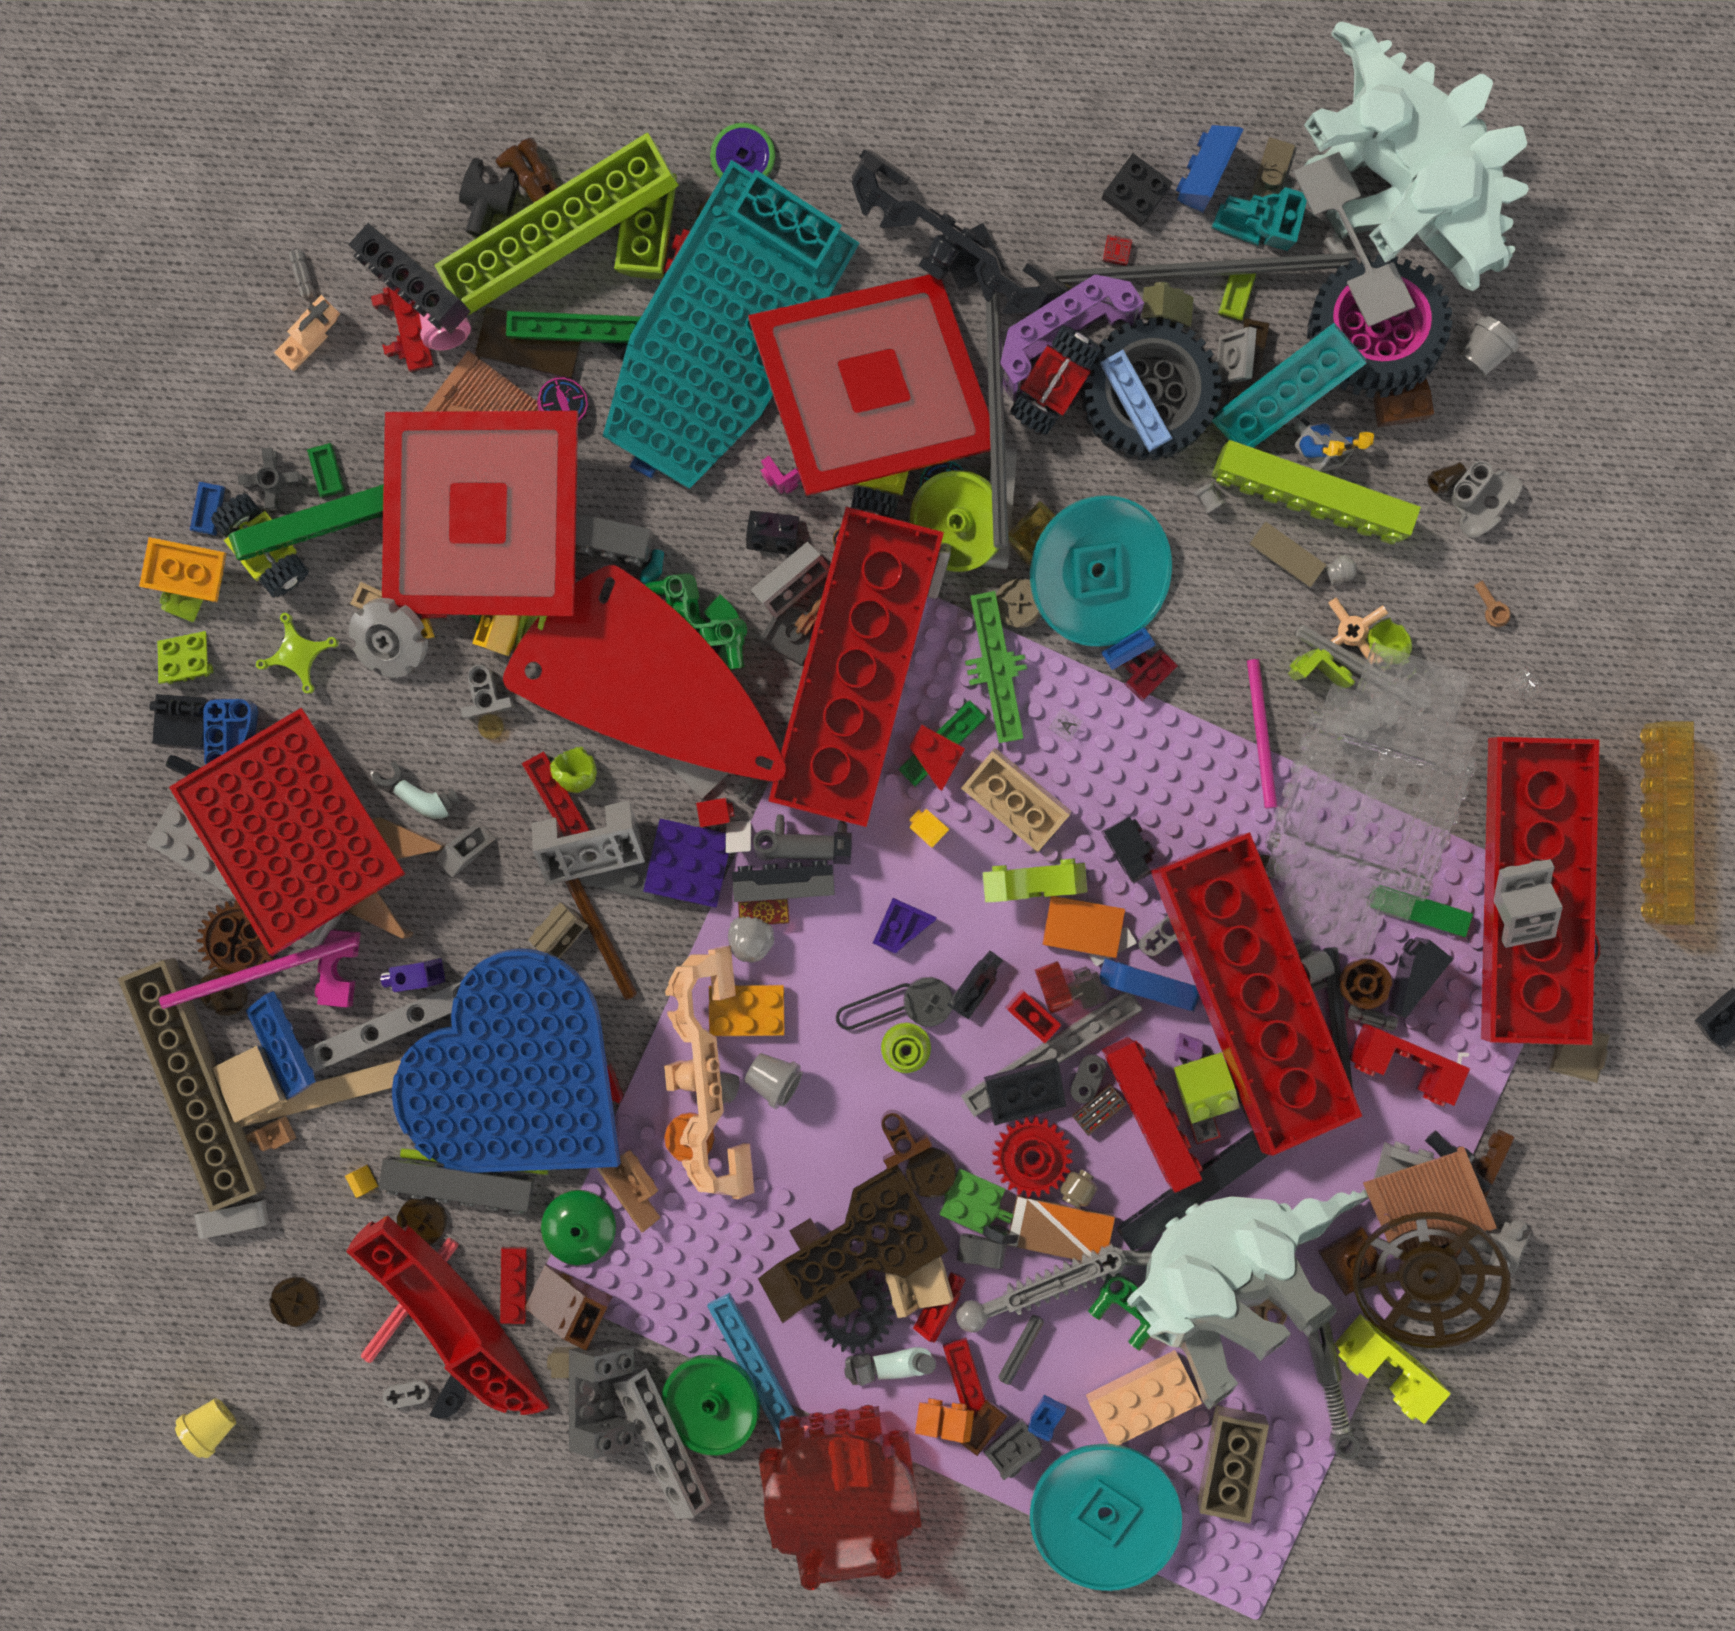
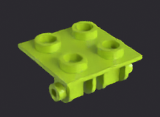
(183, 658)

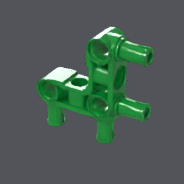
(686, 604)
(1120, 1297)

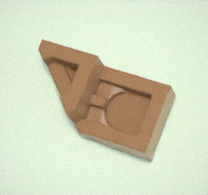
(272, 1135)

